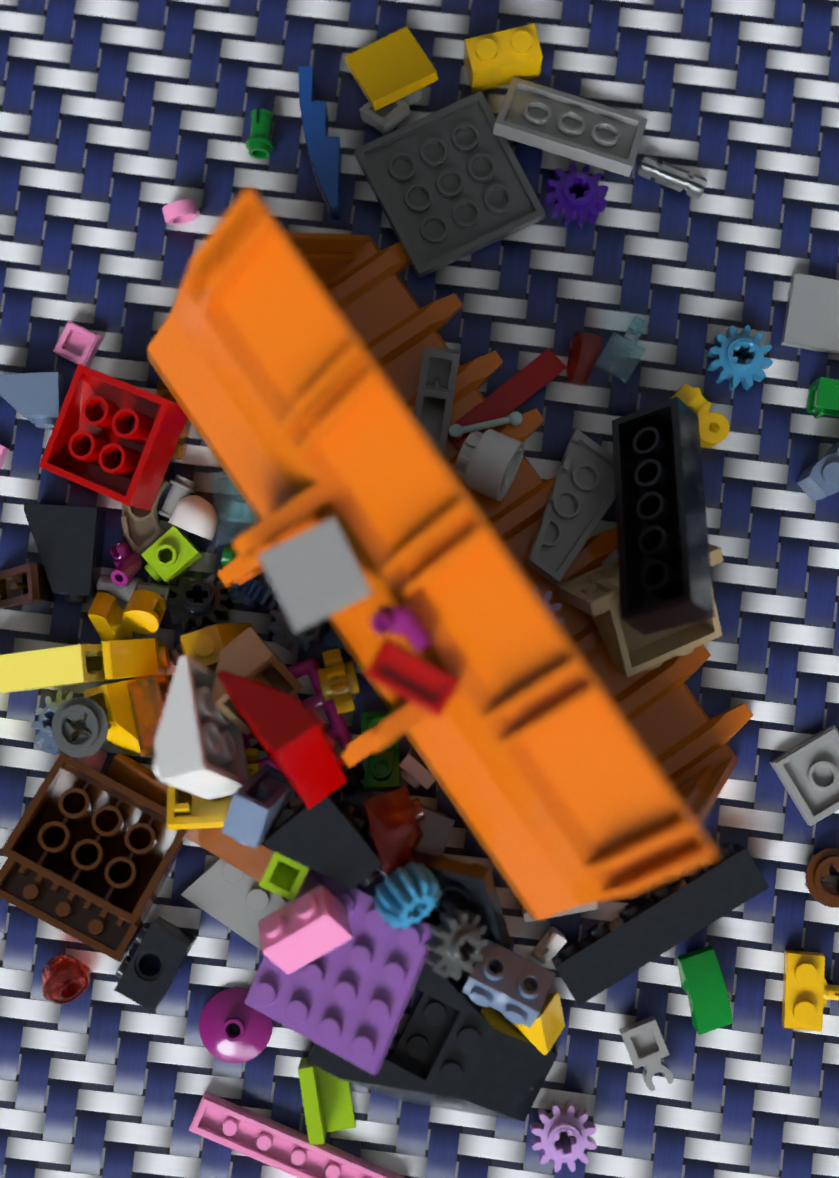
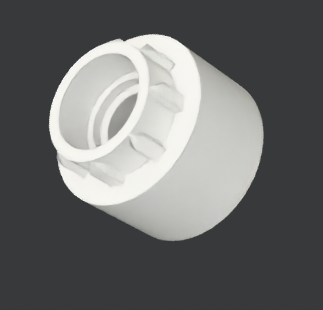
(489, 462)

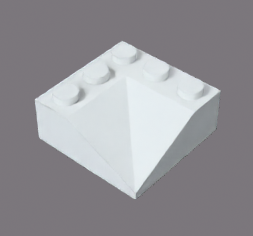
(196, 742)

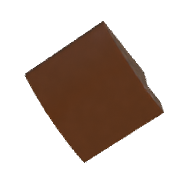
(89, 857)

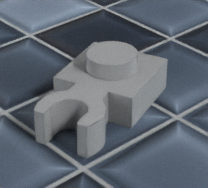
(390, 116)
(646, 1048)

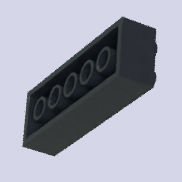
(661, 518)

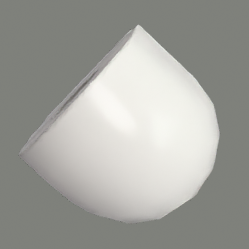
(195, 516)

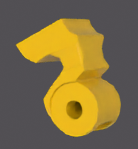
(712, 425)
(141, 615)

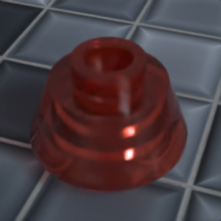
(64, 979)

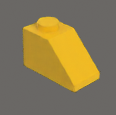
(208, 642)
(134, 658)

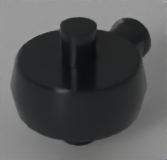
(354, 776)

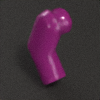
(126, 563)
(401, 621)

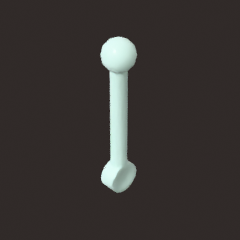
(457, 431)

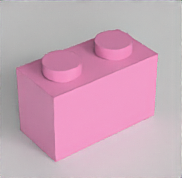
(304, 929)

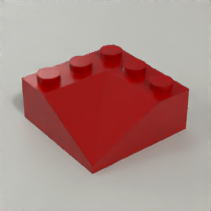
(114, 438)
(289, 736)

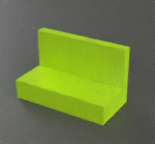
(325, 1102)

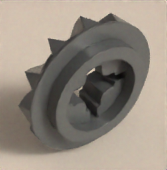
(66, 732)

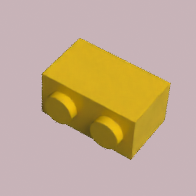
(498, 56)

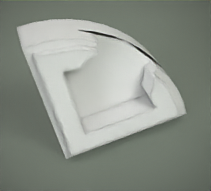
(549, 945)

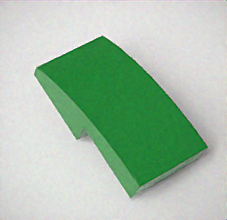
(382, 767)
(705, 989)

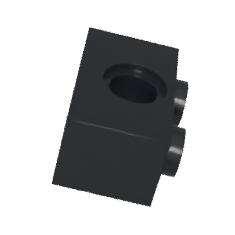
(149, 985)

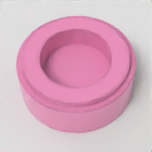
(180, 211)

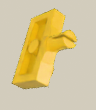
(805, 990)

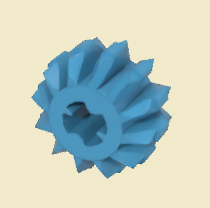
(407, 895)

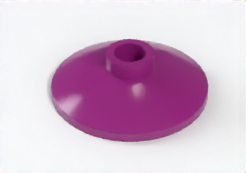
(229, 1008)

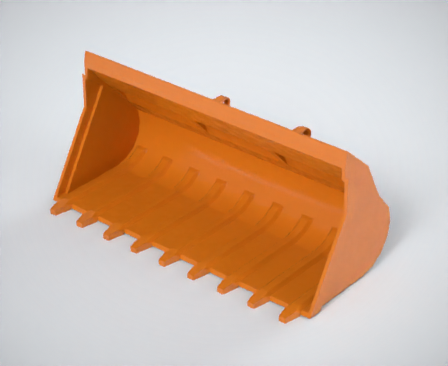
(305, 389)

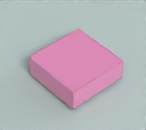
(78, 344)

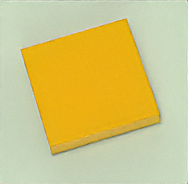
(391, 68)

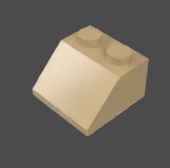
(254, 660)

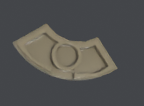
(143, 526)

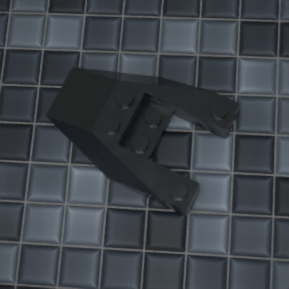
(453, 1056)

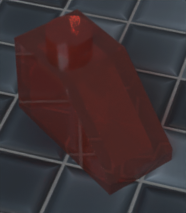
(395, 827)

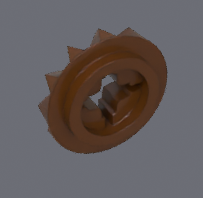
(816, 871)

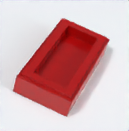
(412, 677)

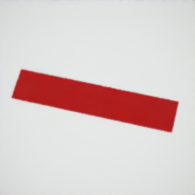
(513, 392)

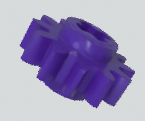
(588, 198)

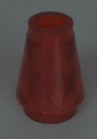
(582, 357)

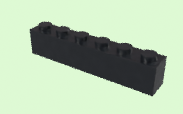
(658, 922)

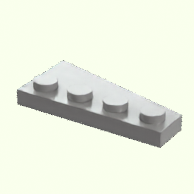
(574, 507)

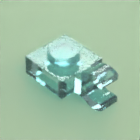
(623, 353)

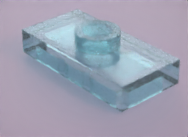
(231, 509)

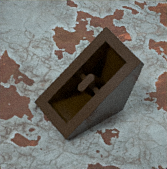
(25, 586)

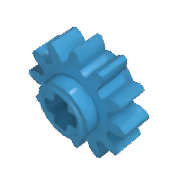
(751, 352)

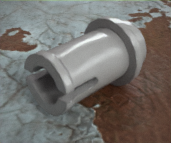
(180, 488)

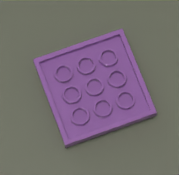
(353, 992)

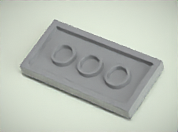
(570, 126)

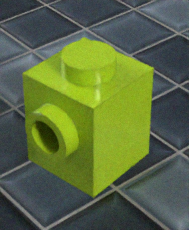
(171, 556)

